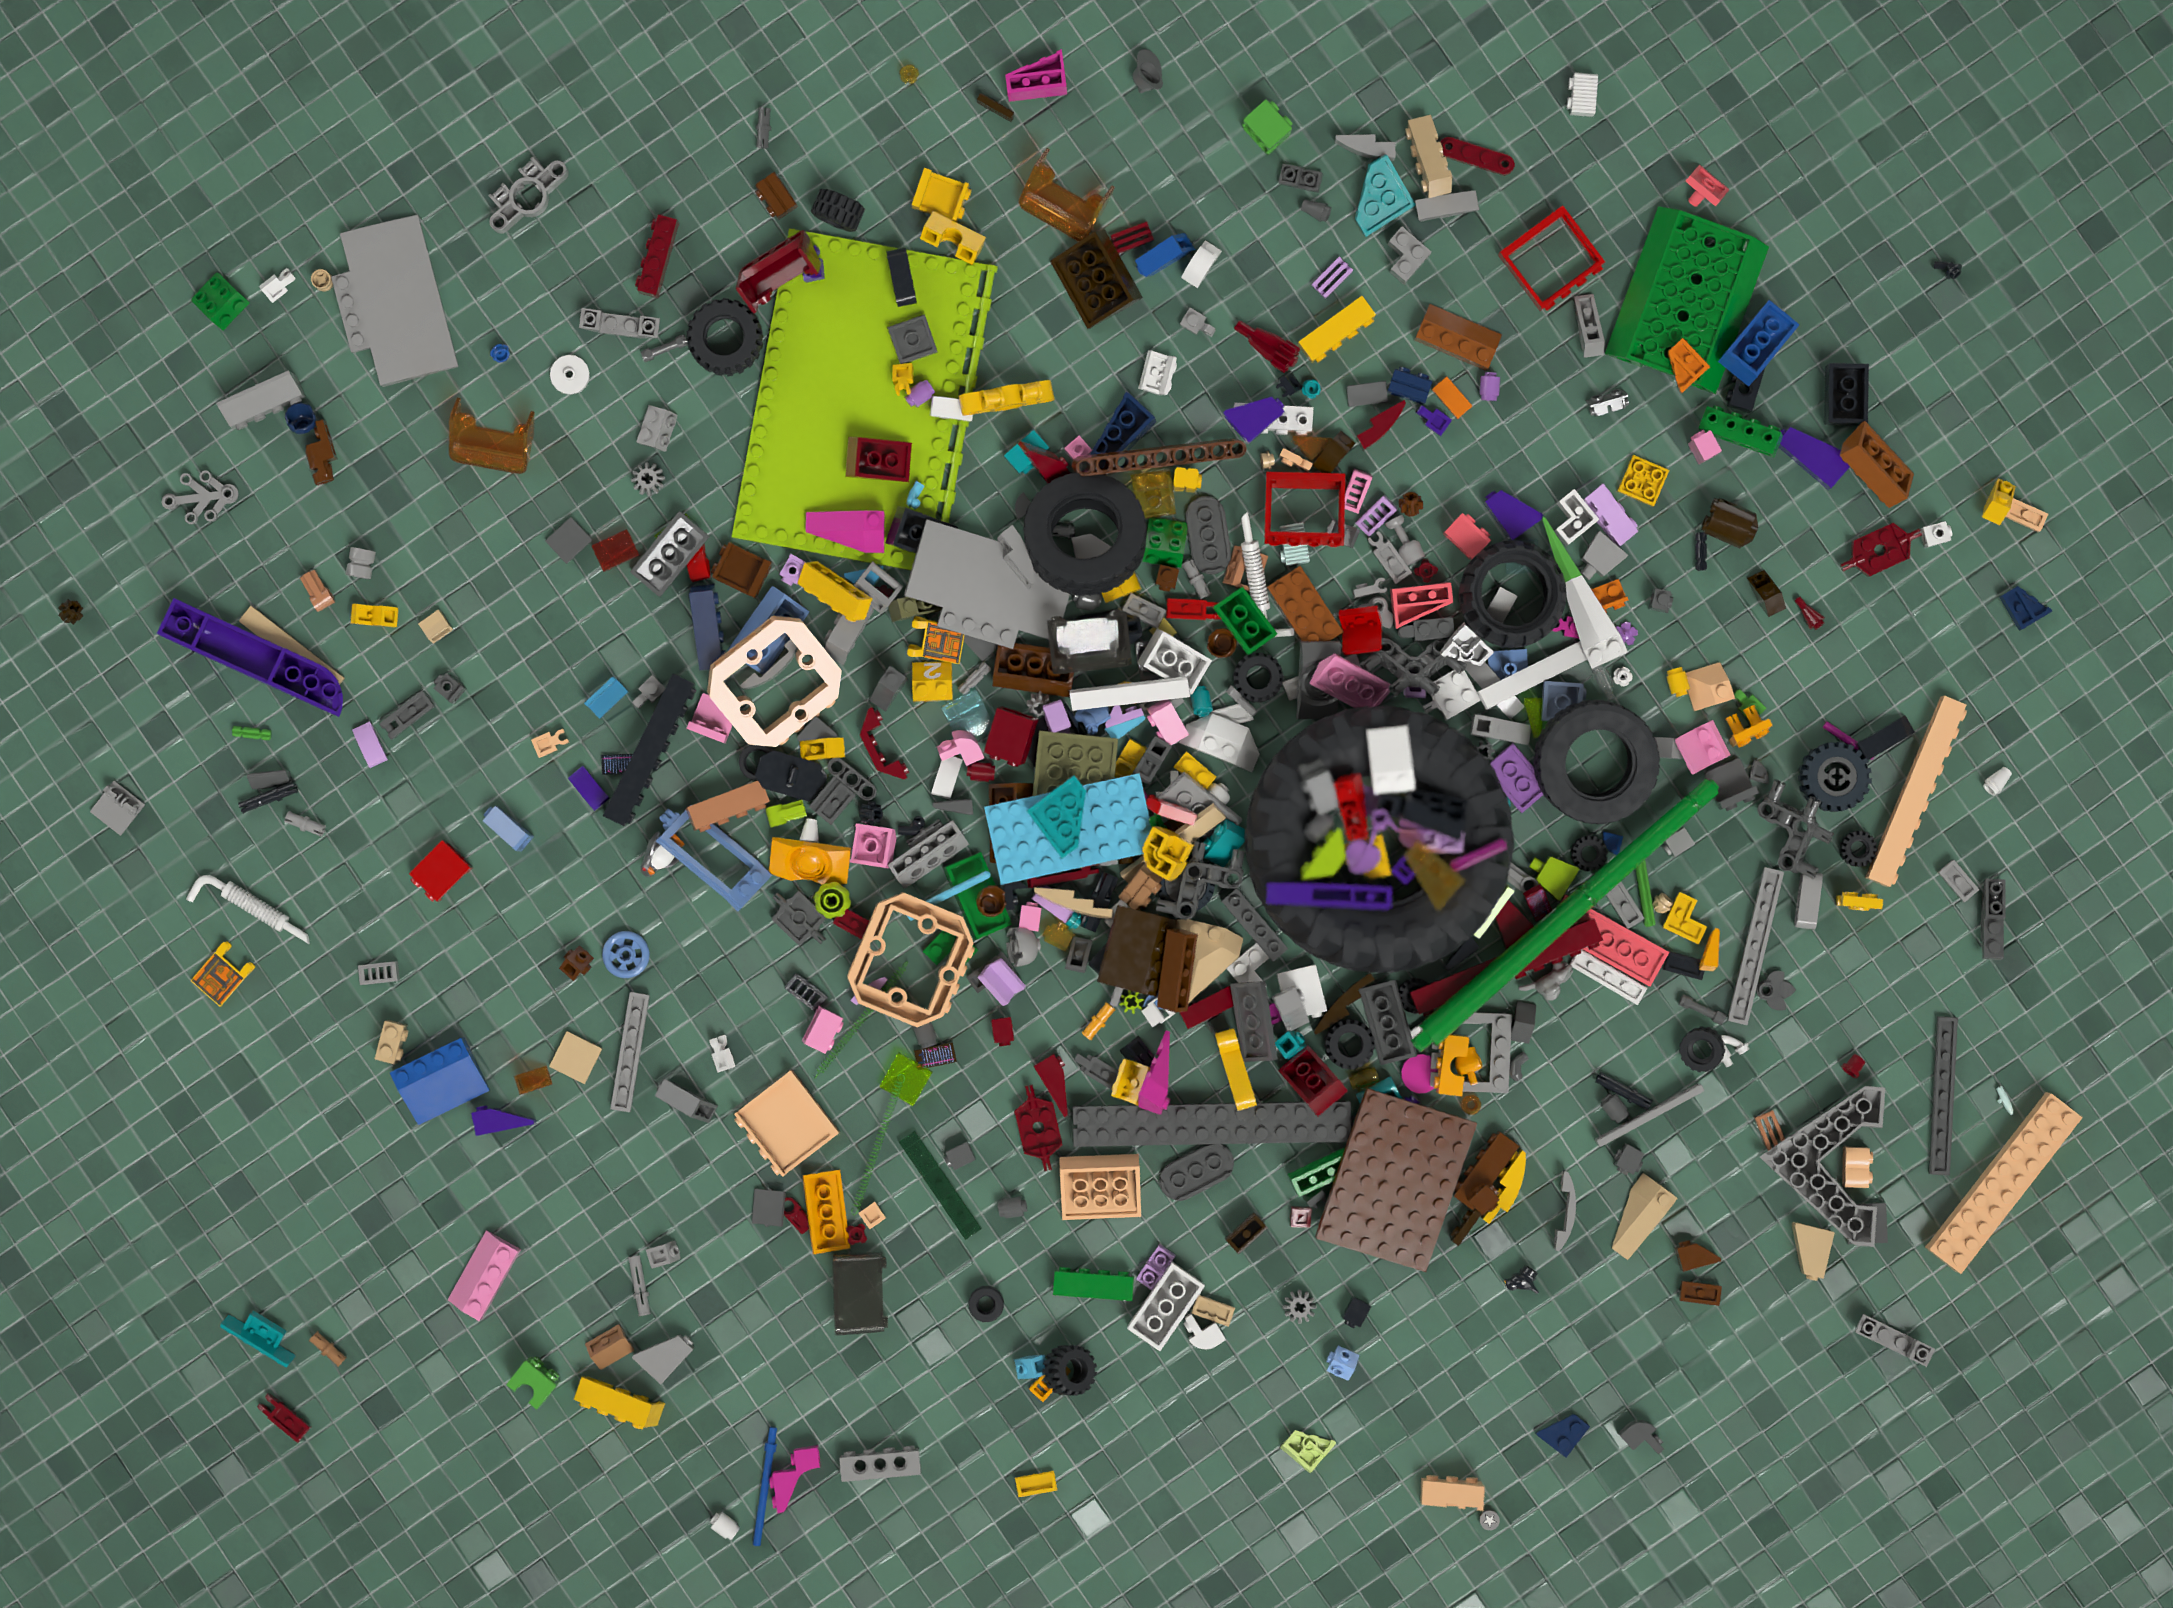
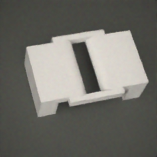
(1153, 1014)

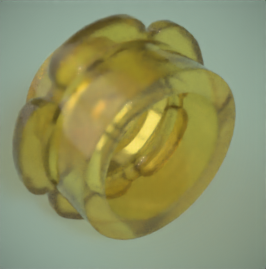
(909, 69)

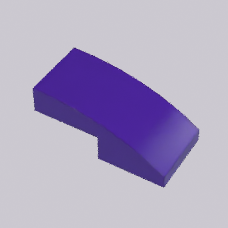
(588, 788)

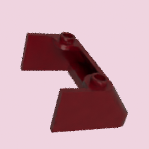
(776, 268)

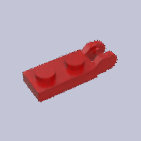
(1190, 609)

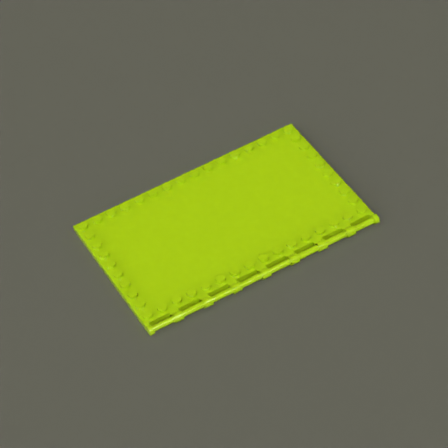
(833, 381)

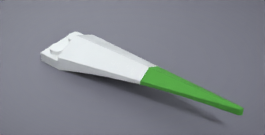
(1595, 629)

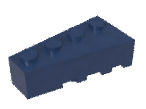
(1125, 428)
(706, 624)

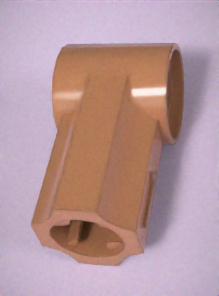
(319, 594)

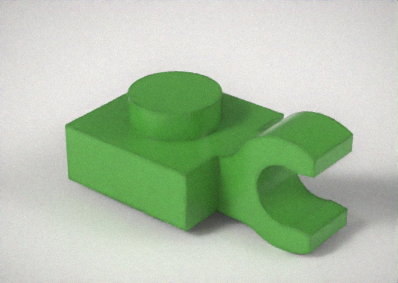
(1747, 702)

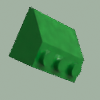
(1245, 621)

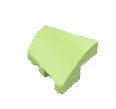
(1307, 1449)

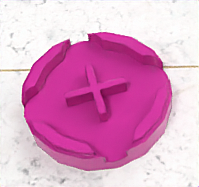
(1417, 1073)

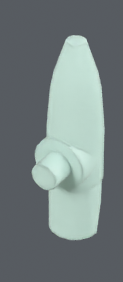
(2004, 1100)

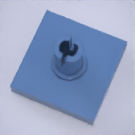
(1508, 662)

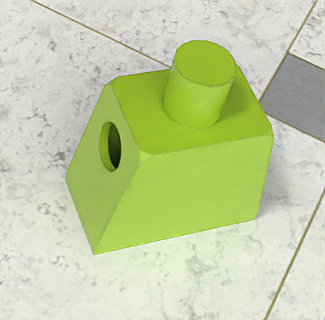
(1554, 875)

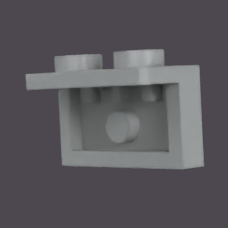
(657, 428)

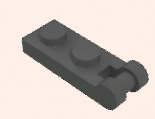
(407, 714)

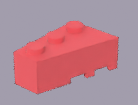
(1416, 601)

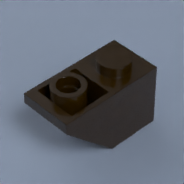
(1766, 593)

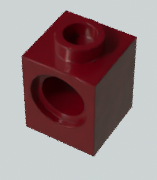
(1003, 1031)

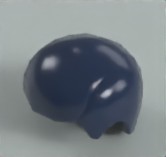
(300, 418)

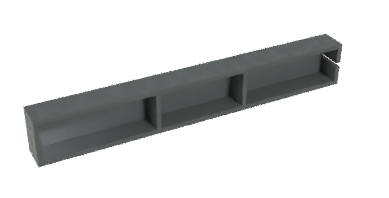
(1210, 1124)

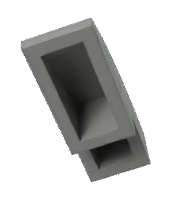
(1366, 146)
(1447, 205)
(1017, 556)

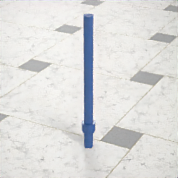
(770, 1448)

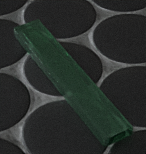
(940, 1185)

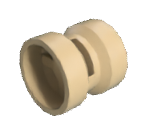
(320, 277)

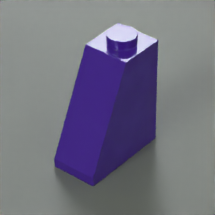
(1254, 417)
(1511, 514)

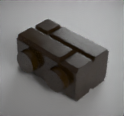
(1246, 1233)

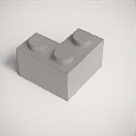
(1412, 255)

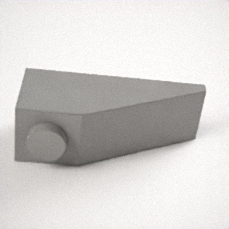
(1589, 326)

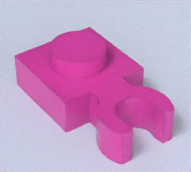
(1568, 627)

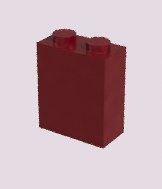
(1011, 736)

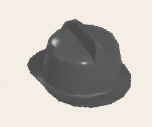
(1148, 72)

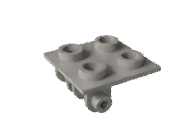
(117, 807)

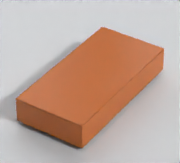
(1452, 397)

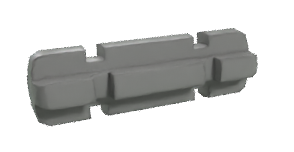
(974, 678)

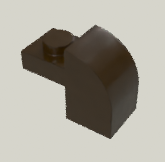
(1334, 453)

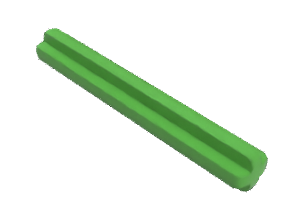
(1645, 894)

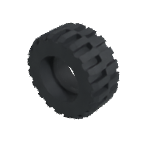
(706, 318)

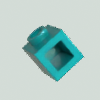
(1290, 1044)

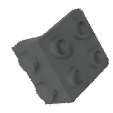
(1733, 785)

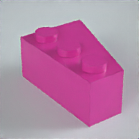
(1038, 80)

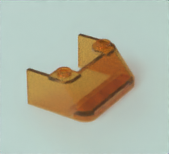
(1058, 206)
(487, 446)

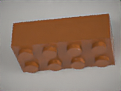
(1304, 607)

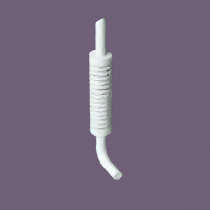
(1255, 573)
(252, 905)

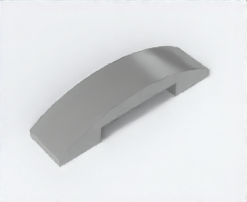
(1485, 677)
(755, 681)
(1562, 1236)

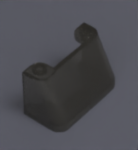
(1089, 643)
(858, 1293)

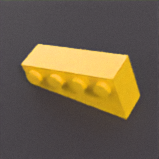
(618, 1403)

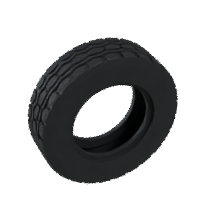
(1093, 574)
(1636, 782)

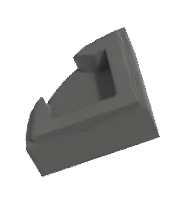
(1021, 506)
(1758, 773)

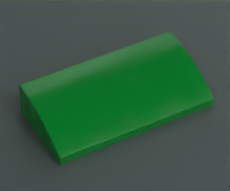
(977, 923)

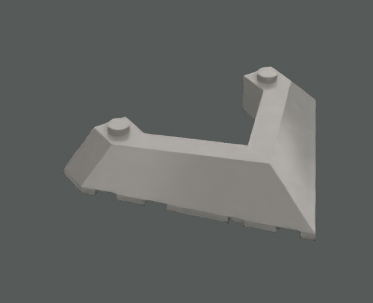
(1800, 1155)

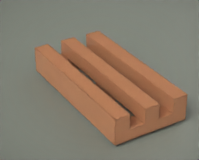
(1764, 1116)

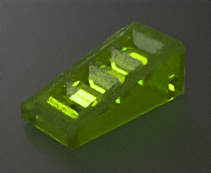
(1533, 708)

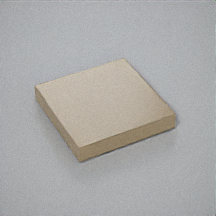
(576, 1057)

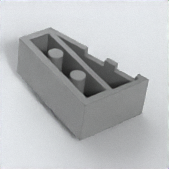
(844, 636)
(1291, 1008)

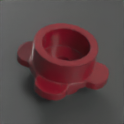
(1426, 565)
(855, 1239)

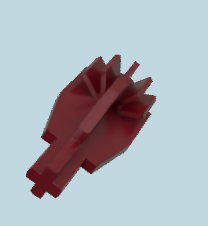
(1272, 347)

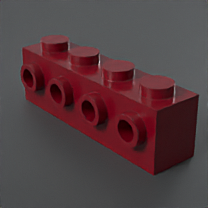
(658, 256)

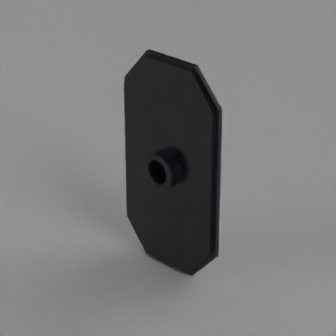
(790, 775)

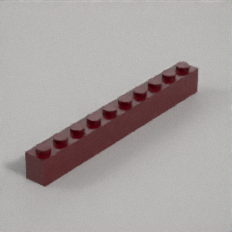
(1569, 943)

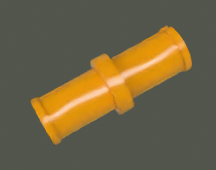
(1098, 1021)

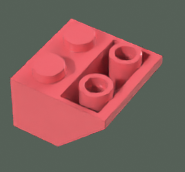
(1467, 536)

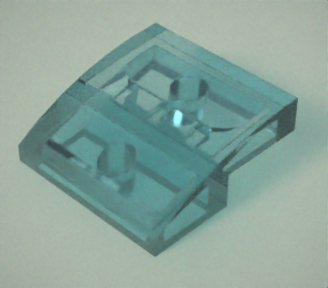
(968, 714)

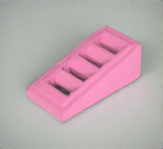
(1368, 477)

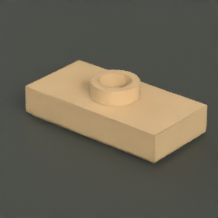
(1213, 1310)

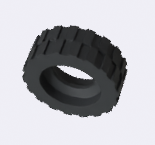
(1712, 1038)

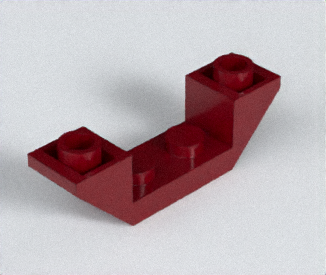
(872, 722)

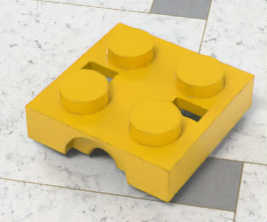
(1863, 903)

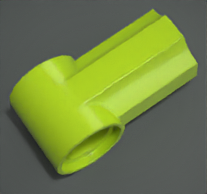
(781, 814)

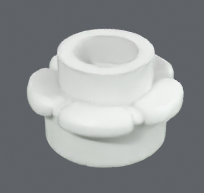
(1622, 681)

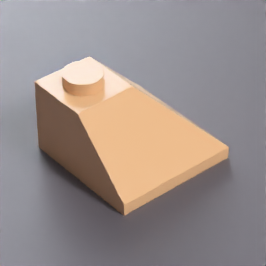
(1709, 686)

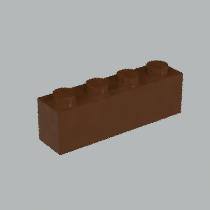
(1177, 970)
(1487, 1167)

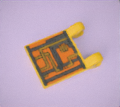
(937, 643)
(219, 977)

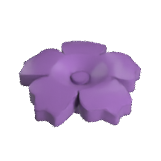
(1627, 633)

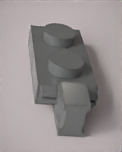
(1097, 1070)

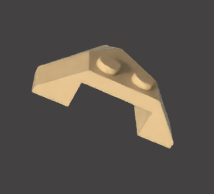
(1214, 952)

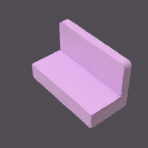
(1001, 981)

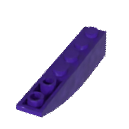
(1329, 896)

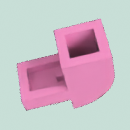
(962, 743)

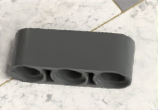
(843, 775)

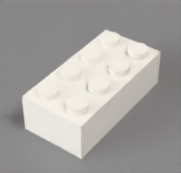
(1165, 1306)

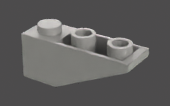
(1500, 729)

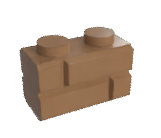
(1140, 888)

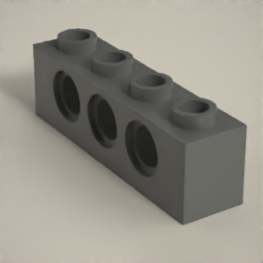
(1254, 925)

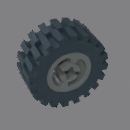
(1813, 776)

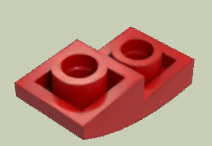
(699, 566)

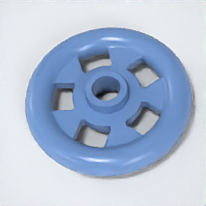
(638, 943)

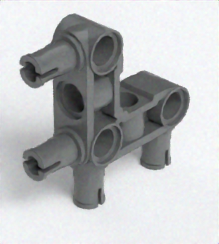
(1412, 670)
(1798, 837)
(1208, 873)

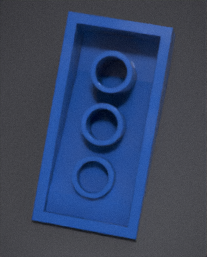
(1758, 343)

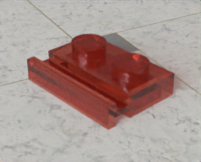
(615, 550)

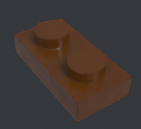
(1700, 1293)

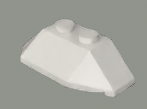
(1222, 740)

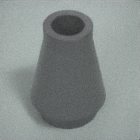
(1317, 210)

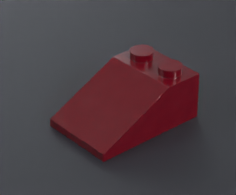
(878, 459)

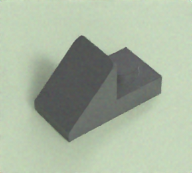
(1079, 954)

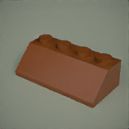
(1458, 337)
(1877, 465)

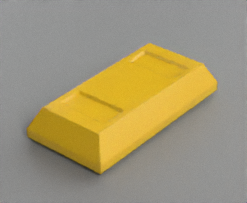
(1036, 1484)

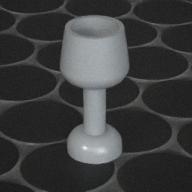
(1411, 550)

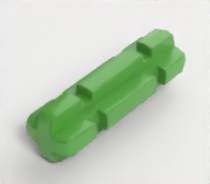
(253, 733)

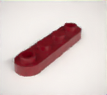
(1477, 156)

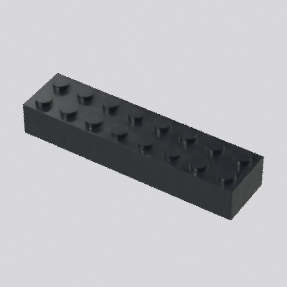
(649, 749)

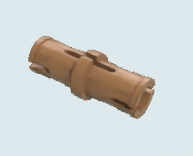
(327, 1349)

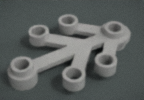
(203, 497)

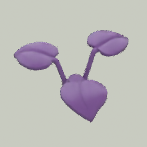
(1363, 856)

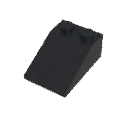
(908, 529)

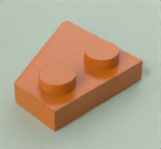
(1686, 364)

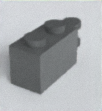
(1428, 629)

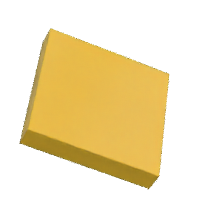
(1643, 480)

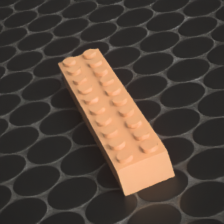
(2003, 1182)

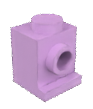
(788, 578)

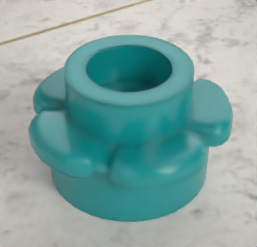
(1316, 388)
(1074, 921)

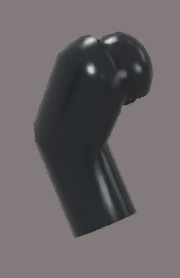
(914, 828)

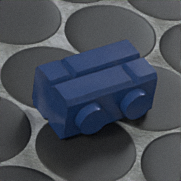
(1409, 385)

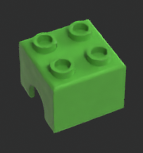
(1267, 126)
(538, 1377)

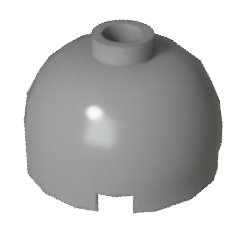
(1022, 946)

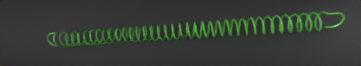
(858, 1021)
(880, 1139)

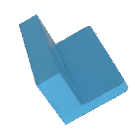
(606, 697)

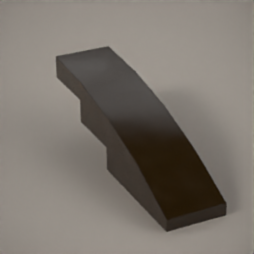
(1338, 1009)

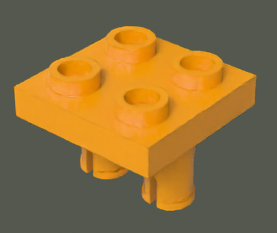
(1743, 736)

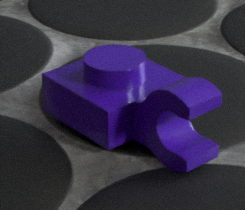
(1436, 421)

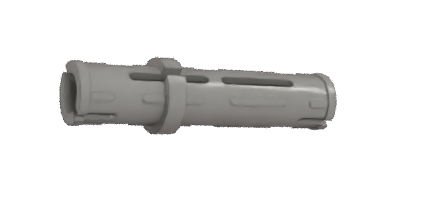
(643, 1309)

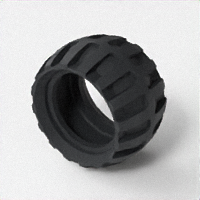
(1553, 590)

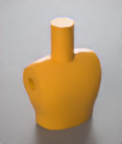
(1469, 1065)

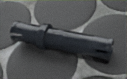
(277, 793)
(1631, 1095)

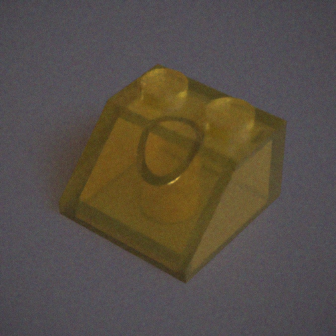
(1154, 493)

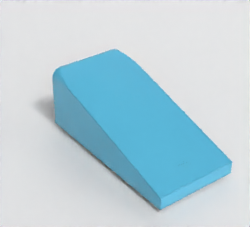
(1121, 729)

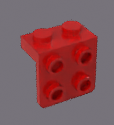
(1361, 630)

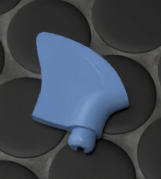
(1093, 718)

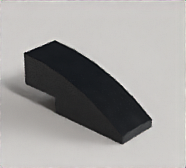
(1885, 738)

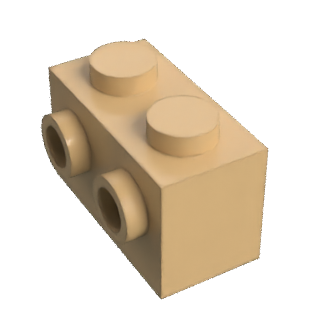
(391, 1042)

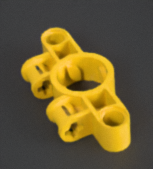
(1006, 397)

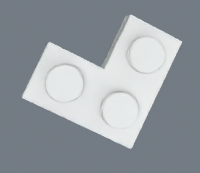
(1244, 967)

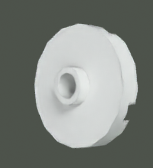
(577, 381)

